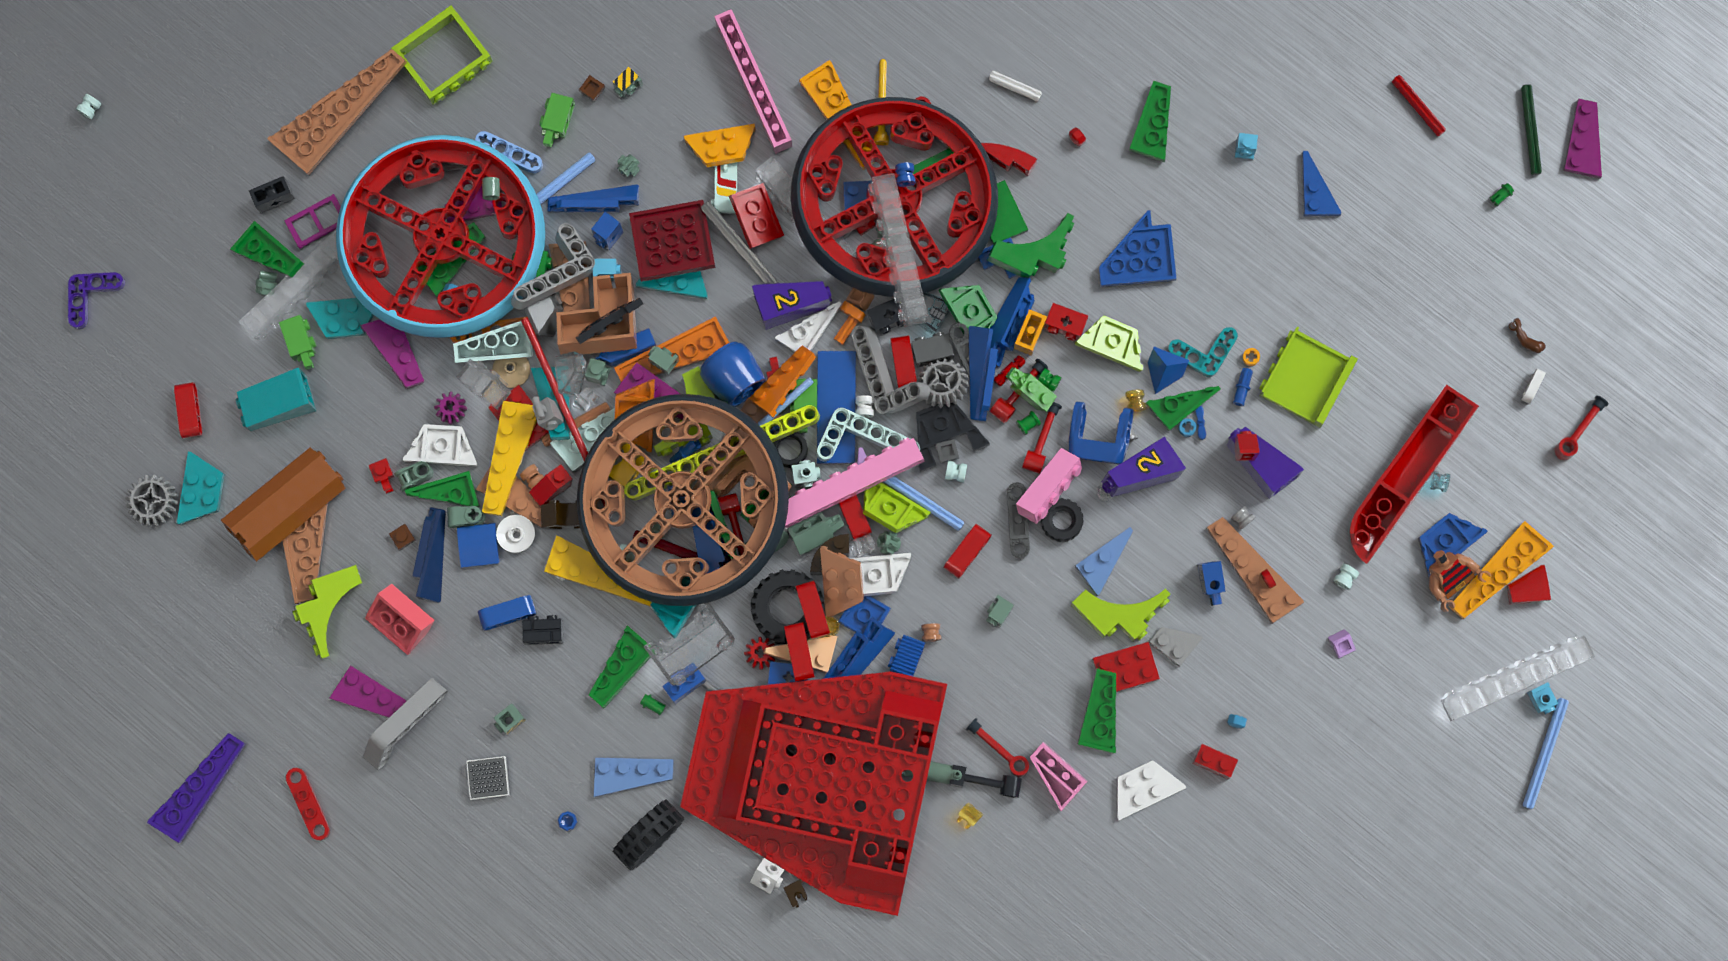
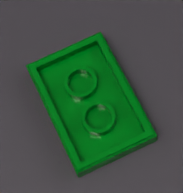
(1009, 219)

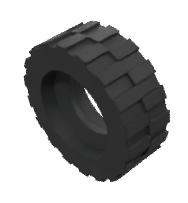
(1063, 534)

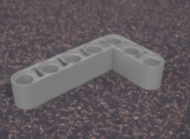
(558, 274)
(882, 376)
(395, 727)

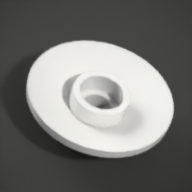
(508, 527)

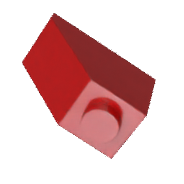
(1246, 446)
(551, 485)

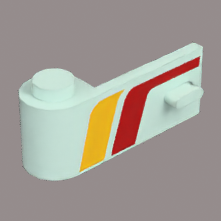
(724, 187)

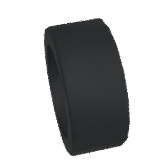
(803, 453)

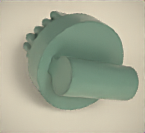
(266, 282)

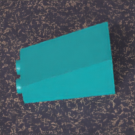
(275, 400)

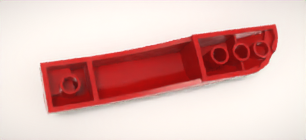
(1409, 471)

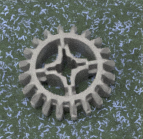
(946, 373)
(151, 484)

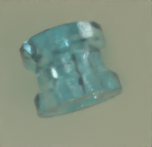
(1440, 481)

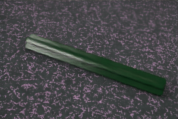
(1531, 129)

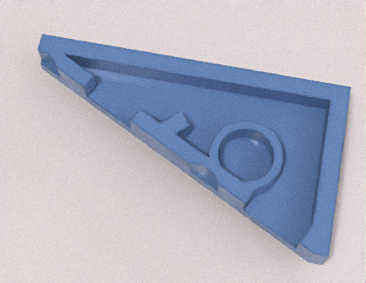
(1100, 564)

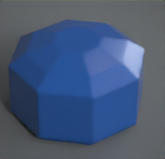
(567, 821)

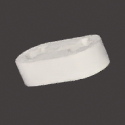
(1533, 386)

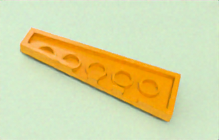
(830, 97)
(1513, 557)

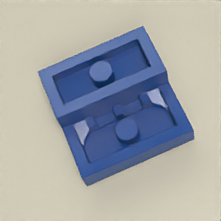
(478, 545)

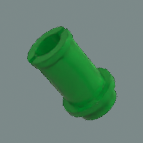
(1505, 191)
(652, 704)

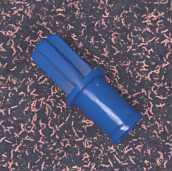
(1243, 387)
(685, 451)

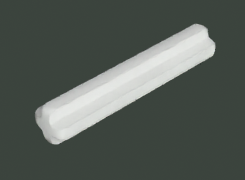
(1015, 86)

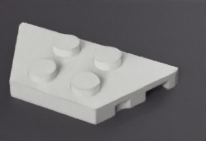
(441, 446)
(883, 573)
(1144, 788)

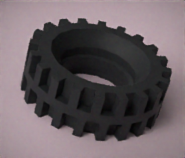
(761, 603)
(648, 834)

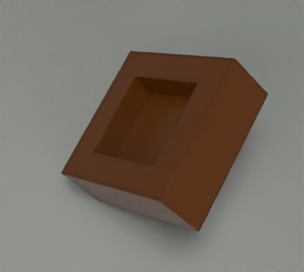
(592, 88)
(402, 537)

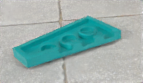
(544, 390)

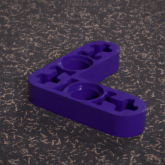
(86, 287)

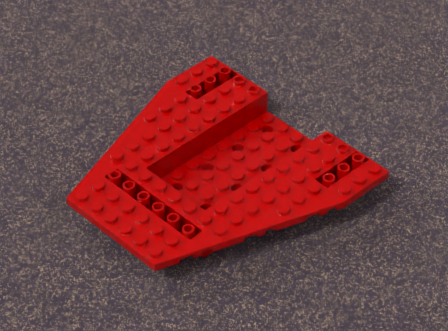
(829, 845)

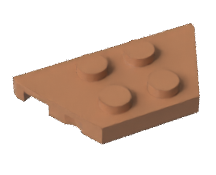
(840, 581)

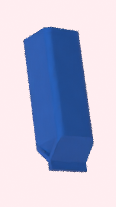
(644, 343)

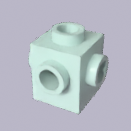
(802, 468)

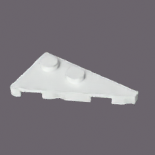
(809, 330)

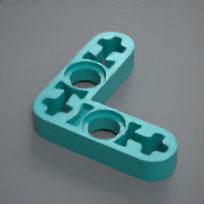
(1204, 359)

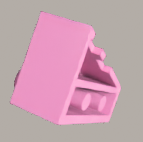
(1058, 775)

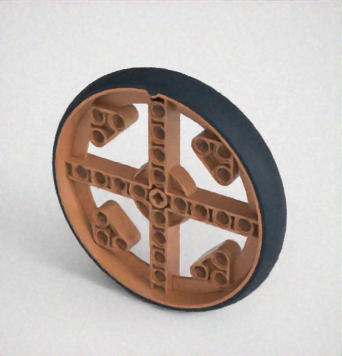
(661, 414)

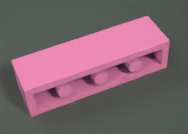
(1049, 486)

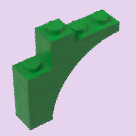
(1046, 252)

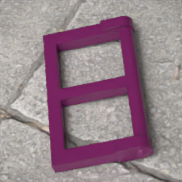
(310, 210)

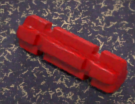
(1018, 362)

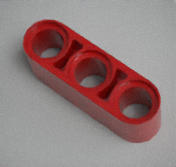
(903, 360)
(188, 410)
(854, 517)
(967, 551)
(812, 609)
(799, 651)

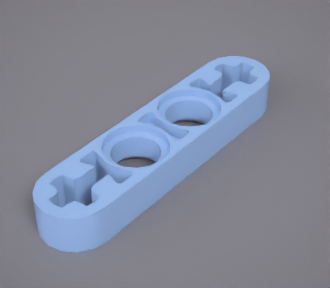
(510, 150)

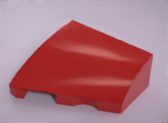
(1530, 587)

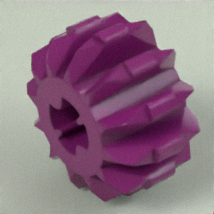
(443, 409)

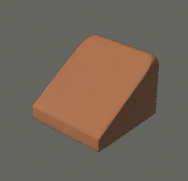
(860, 299)

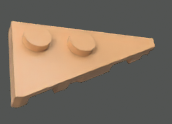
(820, 651)

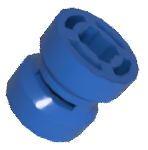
(905, 174)

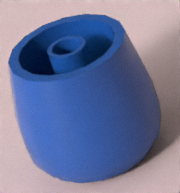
(732, 373)

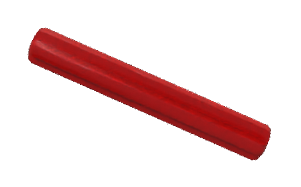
(1418, 105)

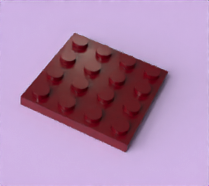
(672, 240)

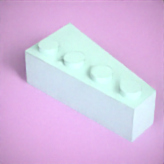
(501, 343)

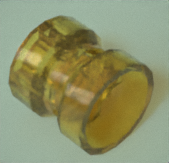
(1136, 400)
(832, 622)

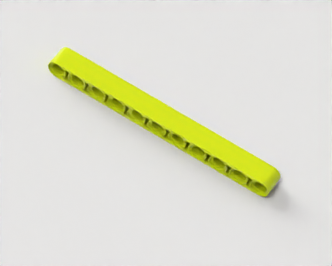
(694, 459)

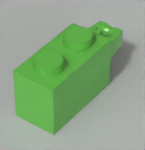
(556, 118)
(298, 340)
(1031, 389)
(808, 397)

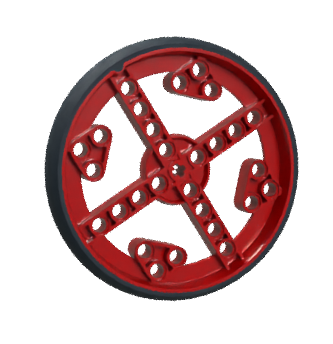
(899, 113)

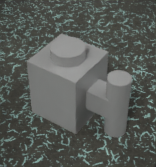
(547, 413)

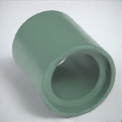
(491, 188)

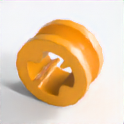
(1247, 352)

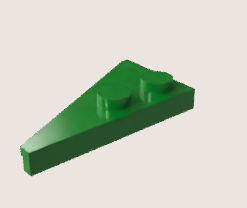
(1174, 409)
(453, 489)

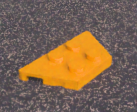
(721, 145)

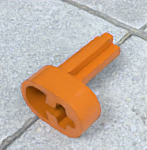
(854, 316)

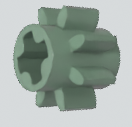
(628, 165)
(888, 542)

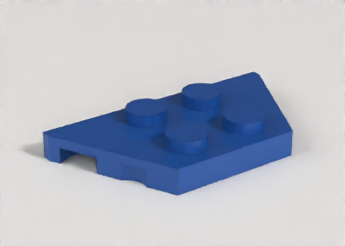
(1448, 535)

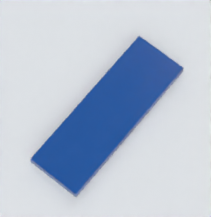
(836, 390)

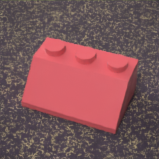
(399, 618)

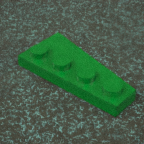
(1152, 128)
(266, 250)
(445, 272)
(620, 667)
(1100, 715)

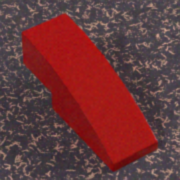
(1008, 156)

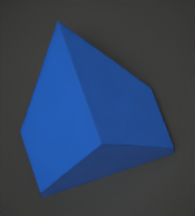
(1165, 368)

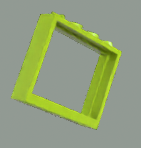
(426, 32)

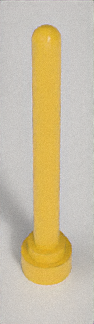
(881, 136)

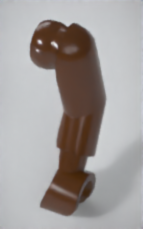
(1525, 341)

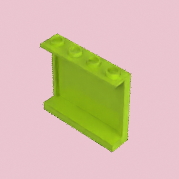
(1307, 377)

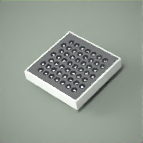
(488, 778)

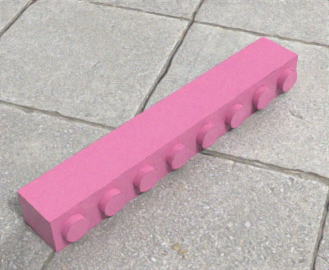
(753, 81)
(853, 481)

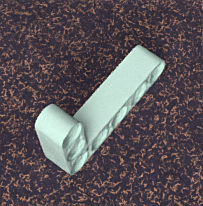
(848, 426)

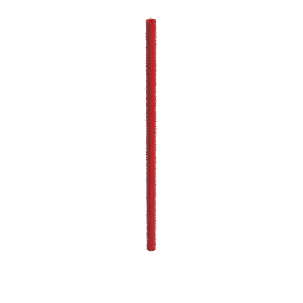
(553, 384)

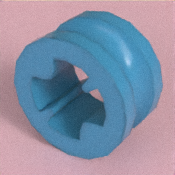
(1182, 430)

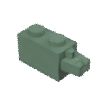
(814, 531)

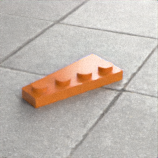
(777, 386)

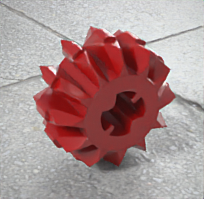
(754, 657)

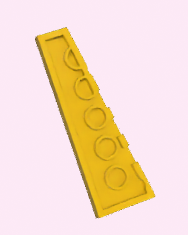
(511, 441)
(579, 566)

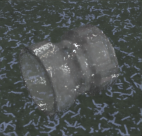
(862, 546)

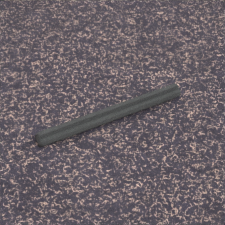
(738, 243)

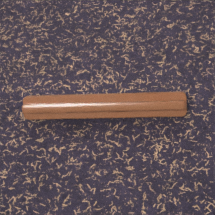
(586, 417)

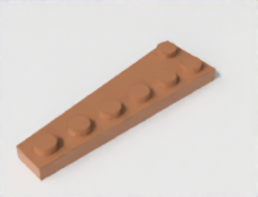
(1248, 565)

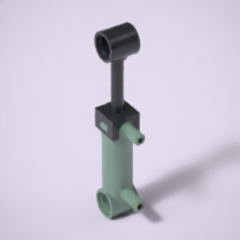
(955, 776)

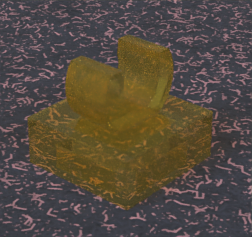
(970, 814)

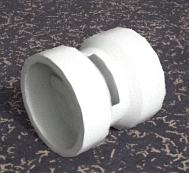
(864, 406)

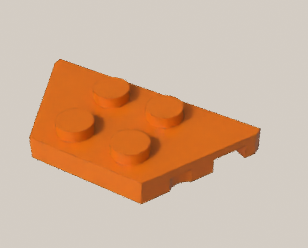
(631, 398)

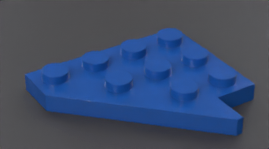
(1141, 256)

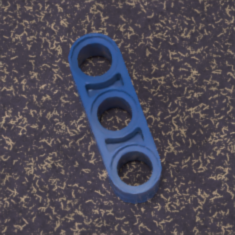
(506, 612)

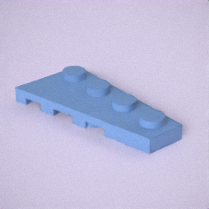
(629, 773)

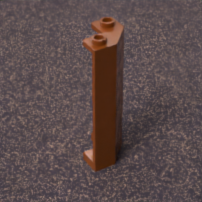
(283, 503)

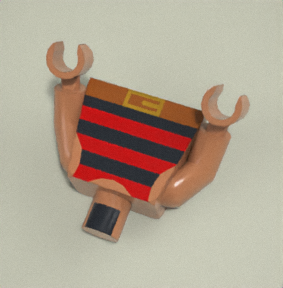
(1450, 575)

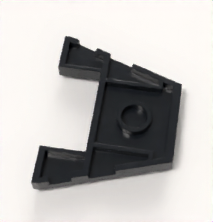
(612, 318)
(941, 425)

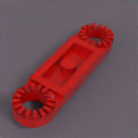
(307, 804)

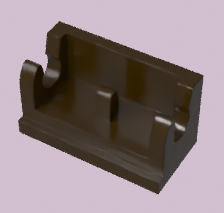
(794, 890)

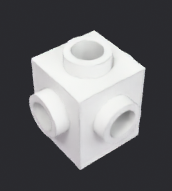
(767, 876)

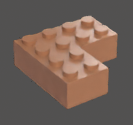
(606, 298)

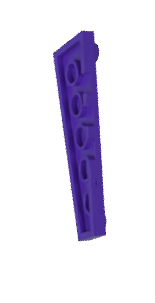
(189, 800)

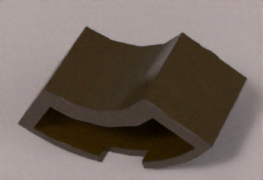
(559, 515)
(837, 544)

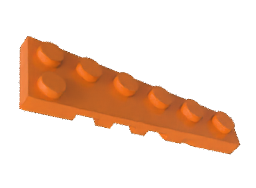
(689, 346)

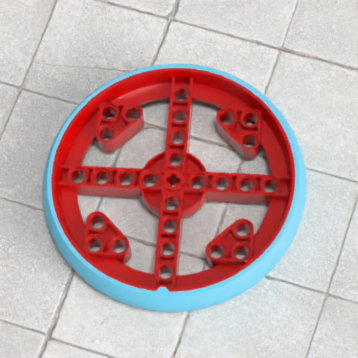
(400, 160)

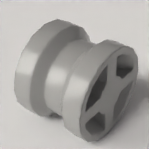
(1243, 517)

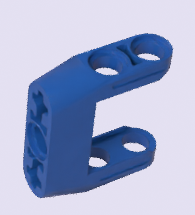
(1097, 450)

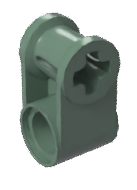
(412, 475)
(462, 516)

